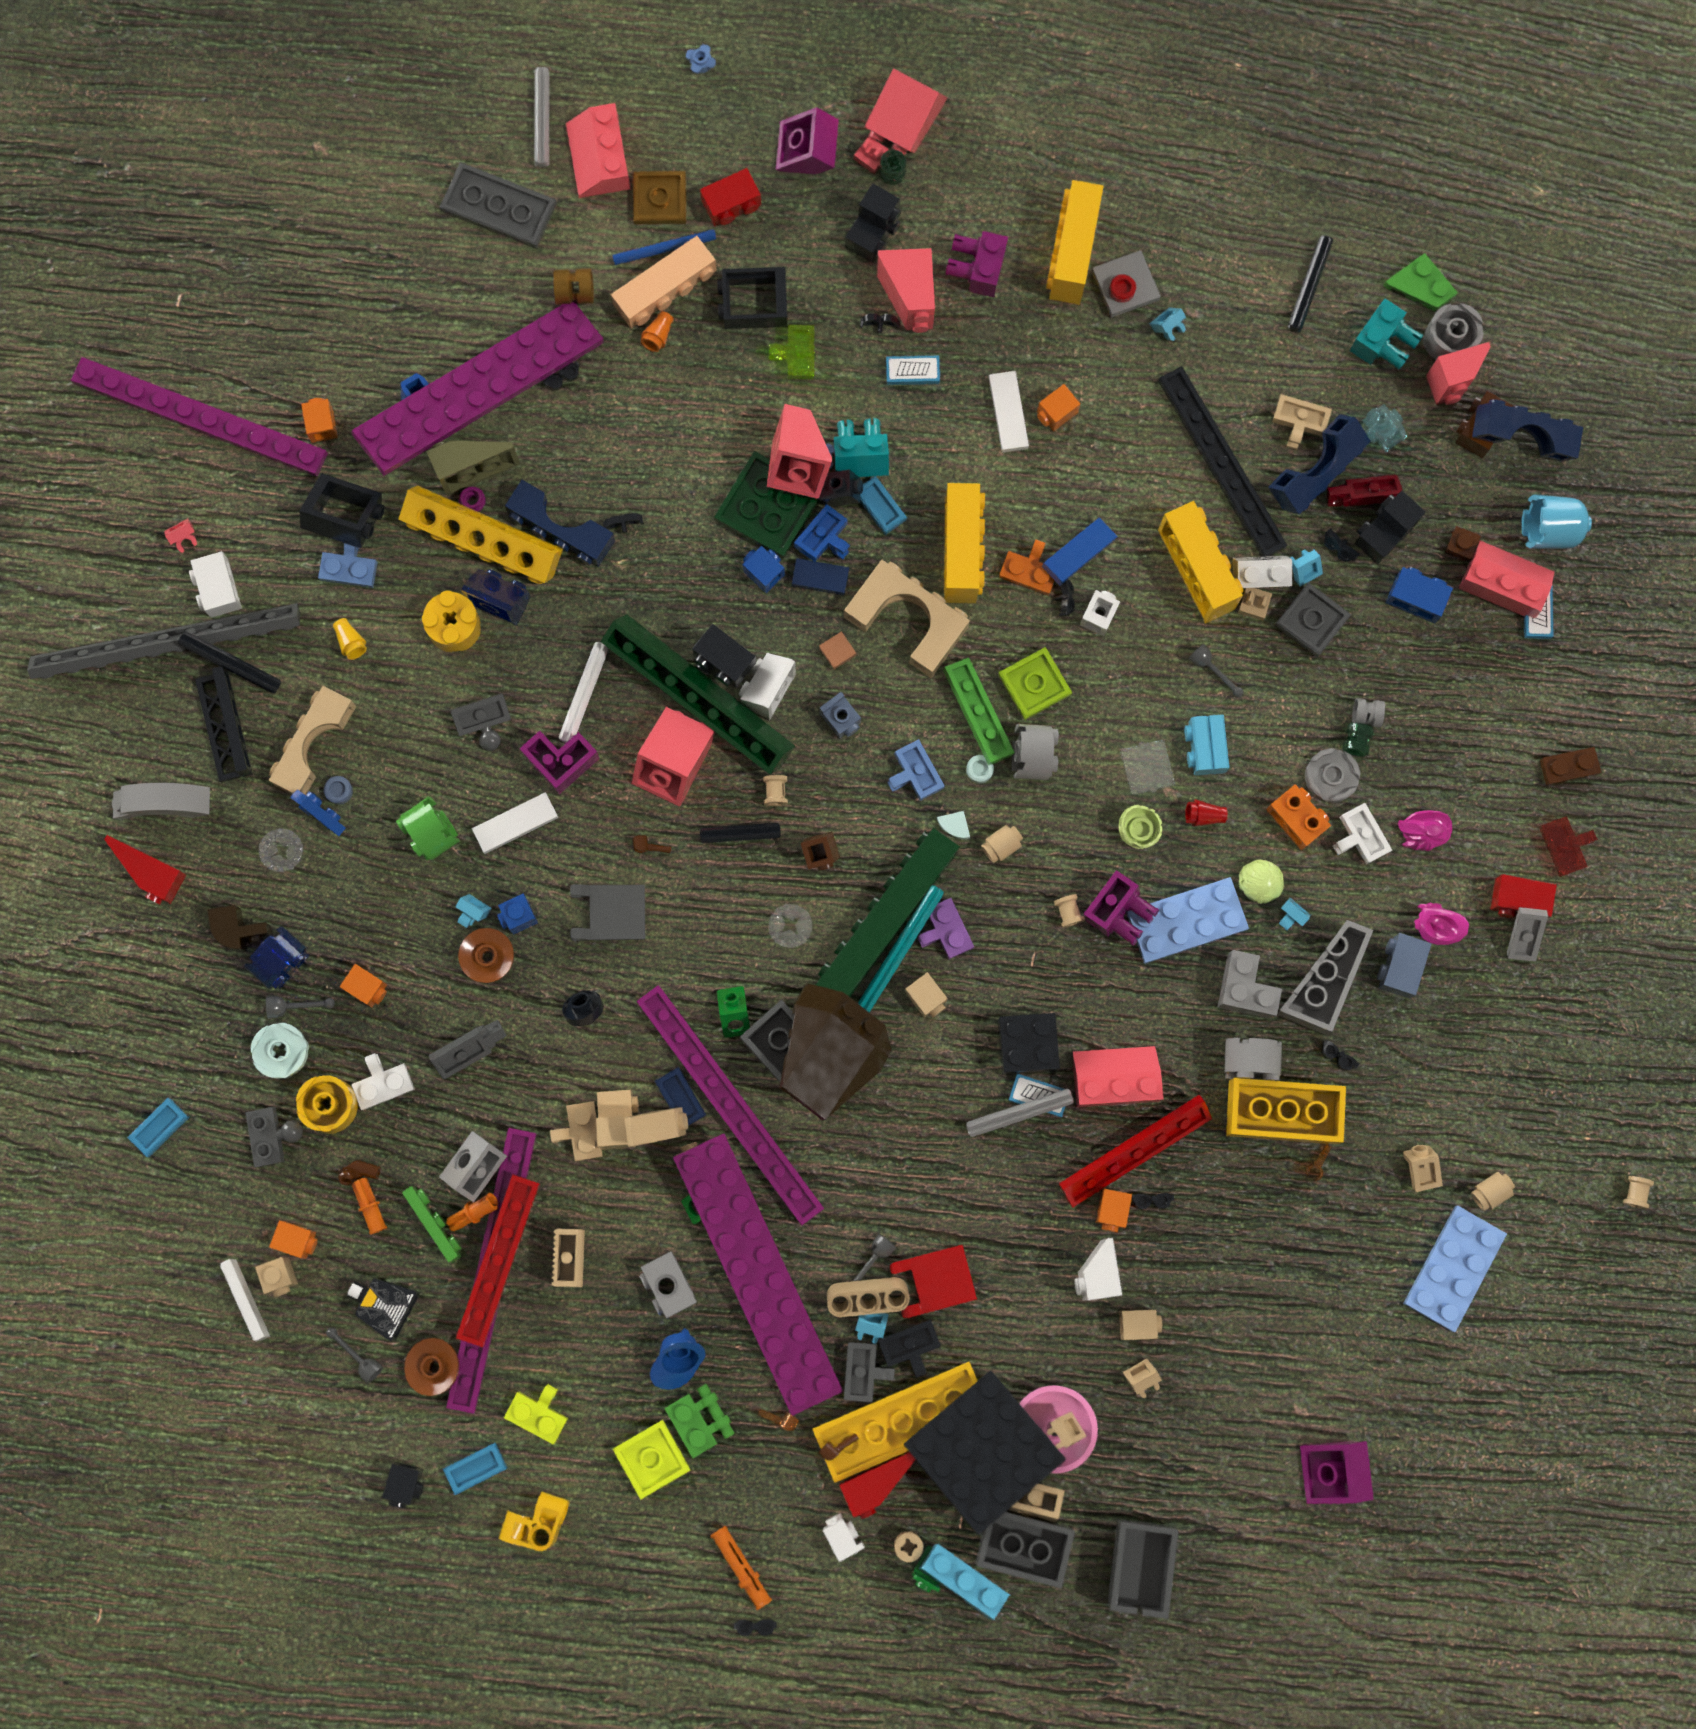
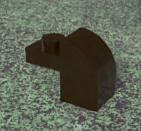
(228, 928)

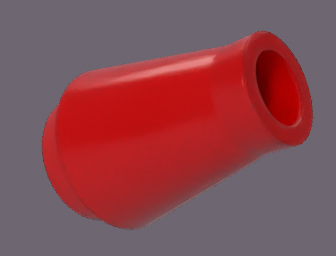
(1203, 813)

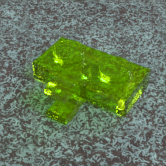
(798, 352)

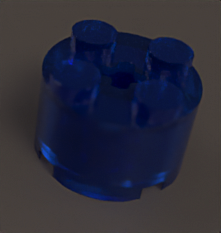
(276, 958)

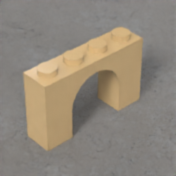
(888, 586)

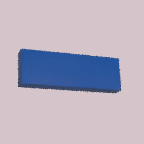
(1079, 551)

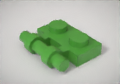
(692, 1426)

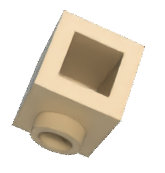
(276, 1276)

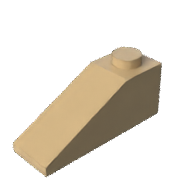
(656, 1126)

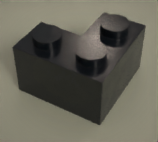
(876, 221)
(1393, 523)
(722, 657)

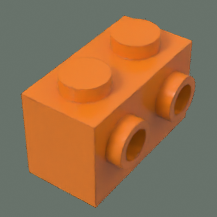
(1299, 816)

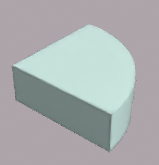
(954, 825)

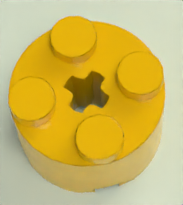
(449, 607)
(311, 1106)

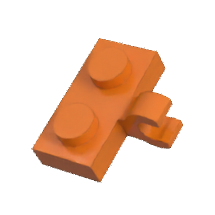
(1028, 571)

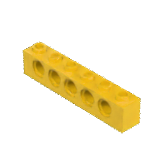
(544, 554)

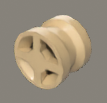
(907, 1541)

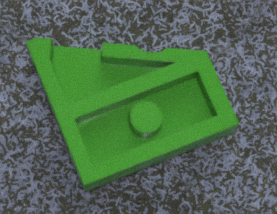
(1423, 284)

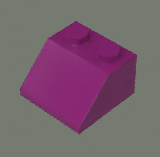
(807, 142)
(1336, 1473)

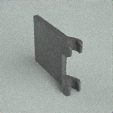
(615, 912)

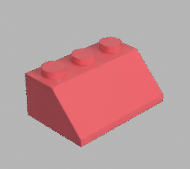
(597, 151)
(1507, 580)
(1117, 1076)

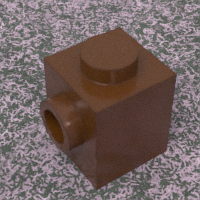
(820, 851)

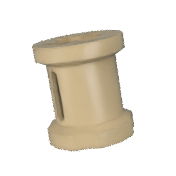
(775, 790)
(1069, 911)
(1638, 1192)

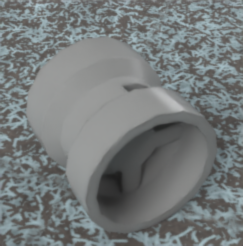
(1368, 712)

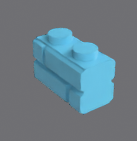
(1208, 745)

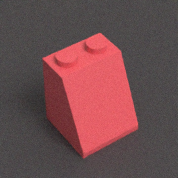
(904, 112)
(909, 285)
(798, 454)
(672, 756)

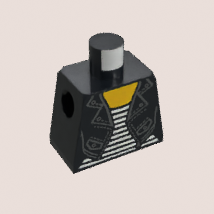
(384, 1306)

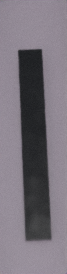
(1222, 462)

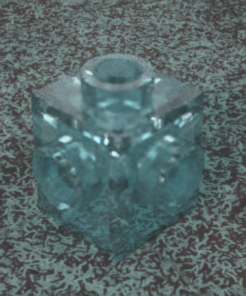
(1384, 427)

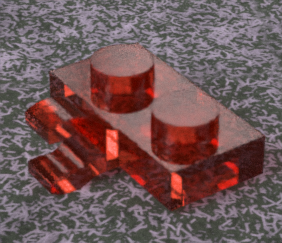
(1565, 846)

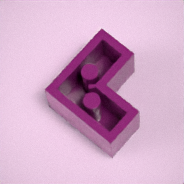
(560, 766)

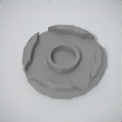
(1332, 775)

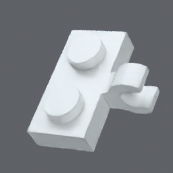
(1363, 834)
(382, 1084)

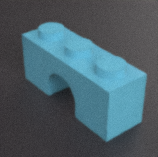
(964, 1581)

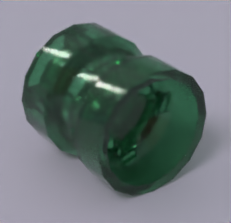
(893, 173)
(1358, 739)

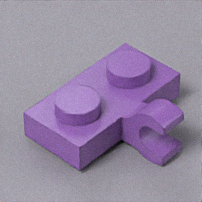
(948, 930)

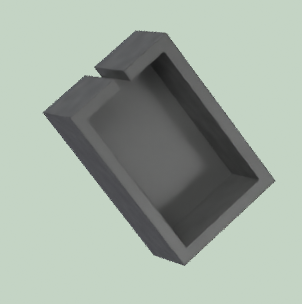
(1142, 1568)

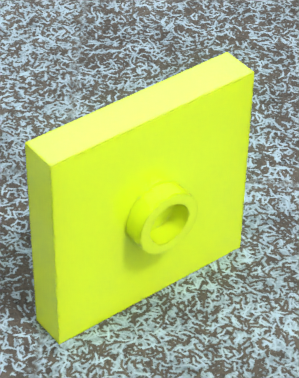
(651, 1459)

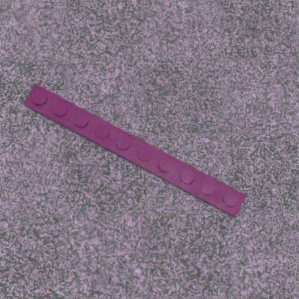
(199, 416)
(730, 1105)
(473, 1358)

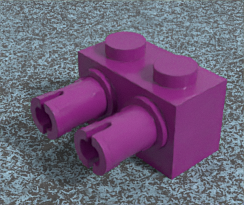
(986, 269)
(1113, 902)

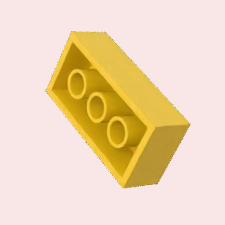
(1074, 242)
(962, 543)
(1200, 561)
(1286, 1111)

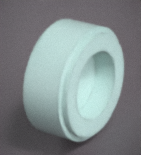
(978, 769)

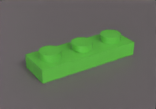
(433, 1223)

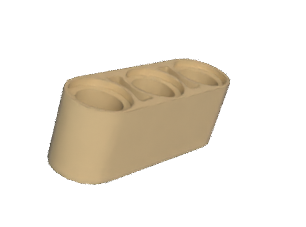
(855, 1290)

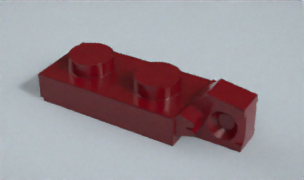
(1364, 491)

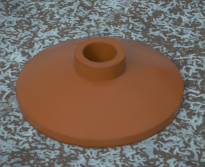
(476, 945)
(419, 1366)

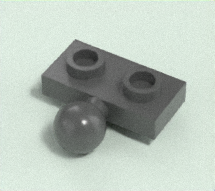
(481, 716)
(266, 1136)

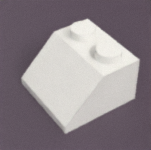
(768, 684)
(1099, 1273)

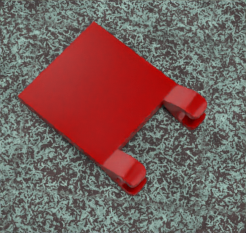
(939, 1279)

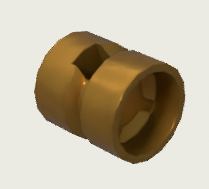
(564, 289)

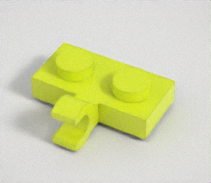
(536, 1415)

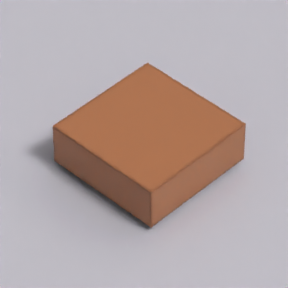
(837, 650)

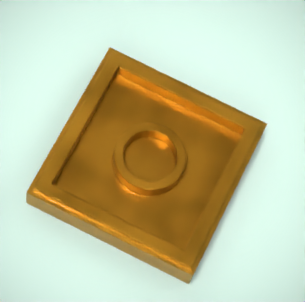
(659, 197)

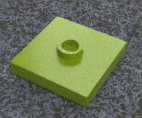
(1035, 683)

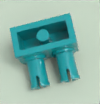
(1375, 336)
(862, 454)

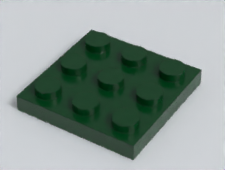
(764, 513)

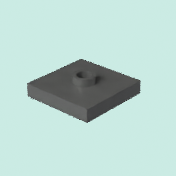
(1312, 619)

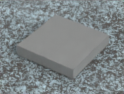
(1135, 267)

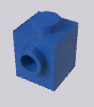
(763, 568)
(516, 914)

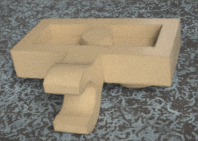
(1301, 418)
(581, 1131)

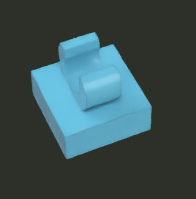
(1167, 321)
(1306, 567)
(472, 910)
(1294, 913)
(873, 1325)

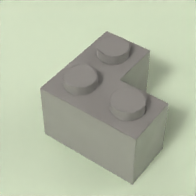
(1241, 992)

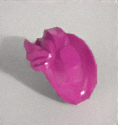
(1426, 830)
(1440, 925)

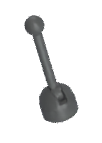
(1202, 657)
(277, 1006)
(881, 1249)
(368, 1368)

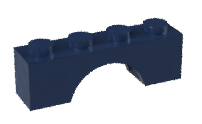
(1555, 438)
(1341, 444)
(588, 541)

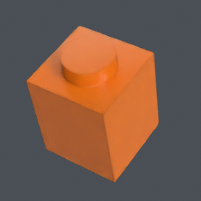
(1058, 408)
(319, 420)
(364, 986)
(1113, 1210)
(293, 1240)

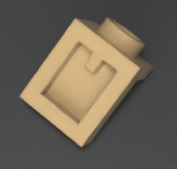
(1423, 1168)

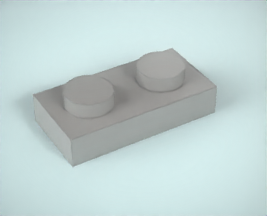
(1527, 934)

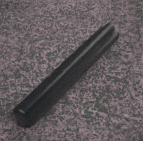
(1310, 283)
(229, 662)

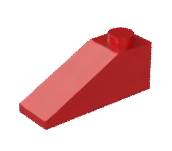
(149, 874)
(873, 1486)

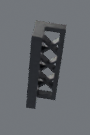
(231, 722)

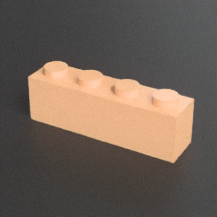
(664, 282)

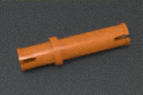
(741, 1568)

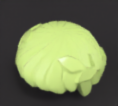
(1140, 827)
(1261, 881)

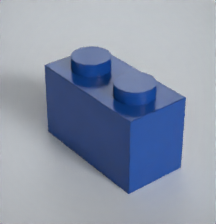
(1419, 594)

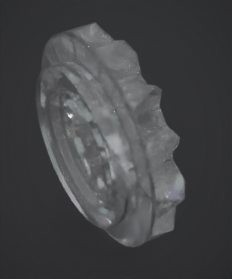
(269, 847)
(788, 938)

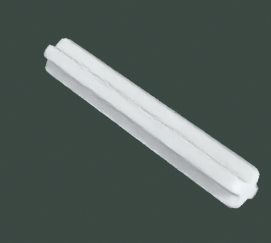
(583, 692)

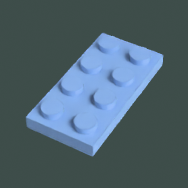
(1190, 920)
(1455, 1268)

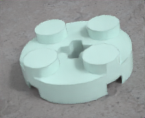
(295, 1047)

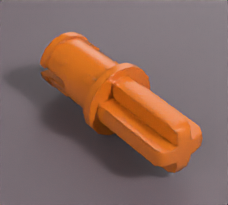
(368, 1206)
(473, 1212)

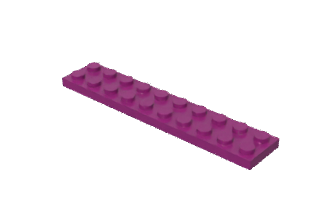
(477, 387)
(758, 1274)

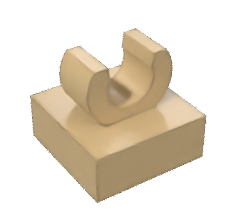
(1255, 603)
(1142, 1377)
(1067, 1429)

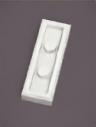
(1008, 411)
(515, 823)
(244, 1300)

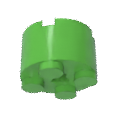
(429, 829)

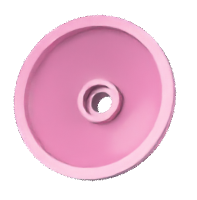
(1051, 1402)

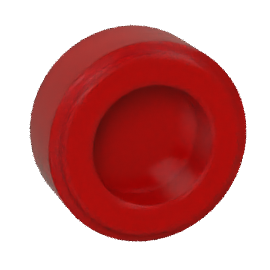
(1122, 288)

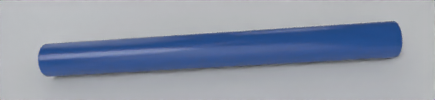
(660, 248)

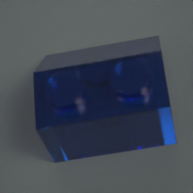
(497, 595)

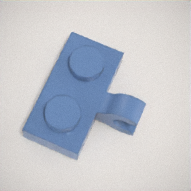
(348, 568)
(916, 770)

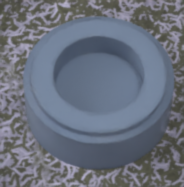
(338, 790)

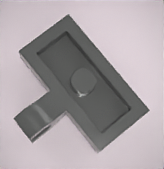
(862, 1372)

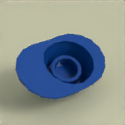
(676, 1361)

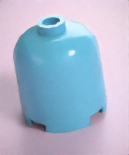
(1555, 522)

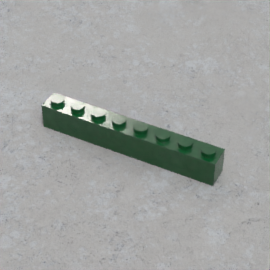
(697, 693)
(888, 913)

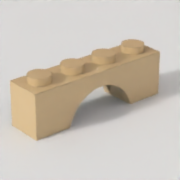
(326, 713)

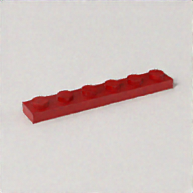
(1135, 1151)
(497, 1261)

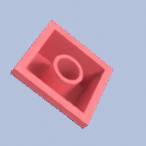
(1455, 372)

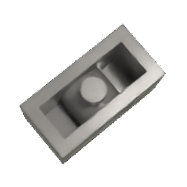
(472, 1166)
(680, 1298)

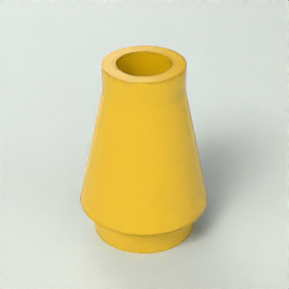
(349, 640)

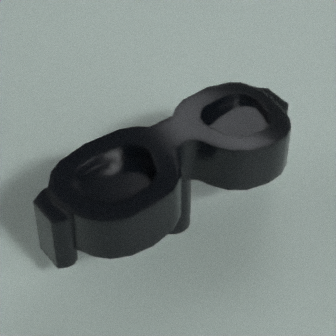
(885, 319)
(569, 373)
(616, 521)
(1345, 552)
(1068, 603)
(1344, 1061)
(1160, 1201)
(764, 1627)

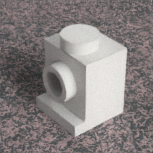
(1100, 601)
(842, 1537)

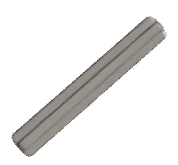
(541, 120)
(1019, 1112)

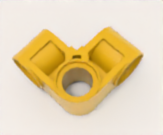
(548, 1515)

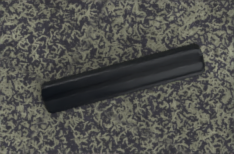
(740, 832)

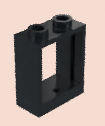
(753, 276)
(335, 528)

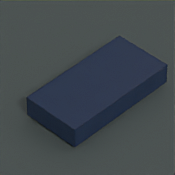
(820, 576)
(679, 1094)

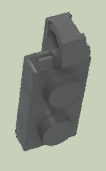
(467, 1049)

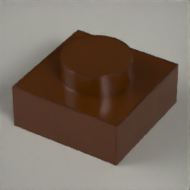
(1462, 543)

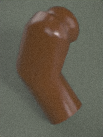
(356, 1170)

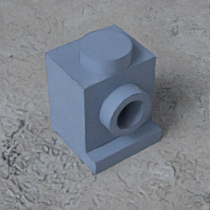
(840, 727)

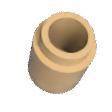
(1002, 843)
(1493, 1191)

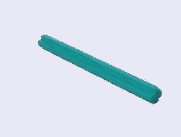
(900, 948)

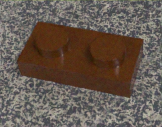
(1570, 766)

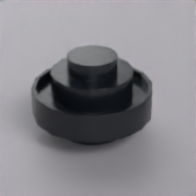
(583, 1008)

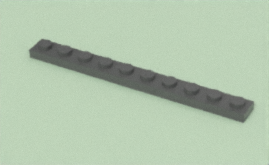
(162, 641)

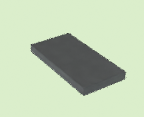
(498, 205)

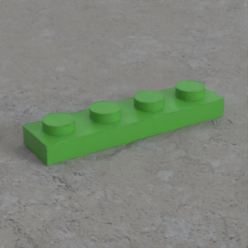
(978, 711)

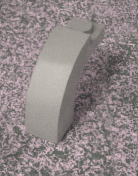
(161, 799)

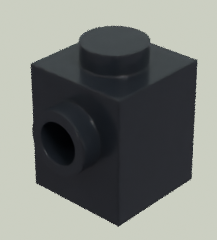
(841, 489)
(403, 1485)

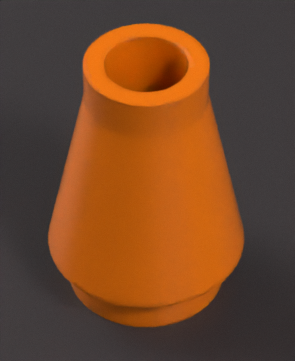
(656, 334)

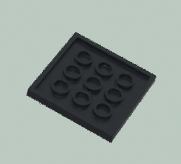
(984, 1452)

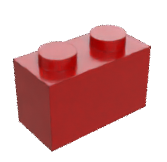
(731, 197)
(1516, 892)

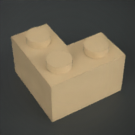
(610, 1124)

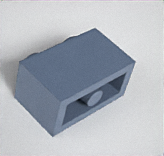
(1404, 965)

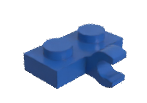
(823, 534)
(311, 804)

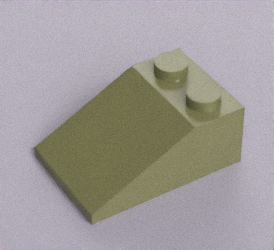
(470, 462)

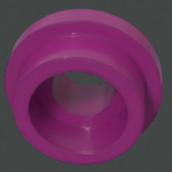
(471, 492)

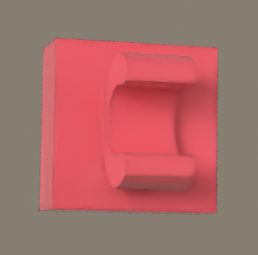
(870, 154)
(180, 532)

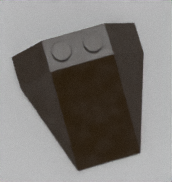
(831, 1050)

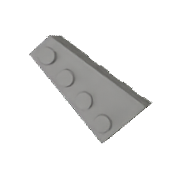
(1325, 987)

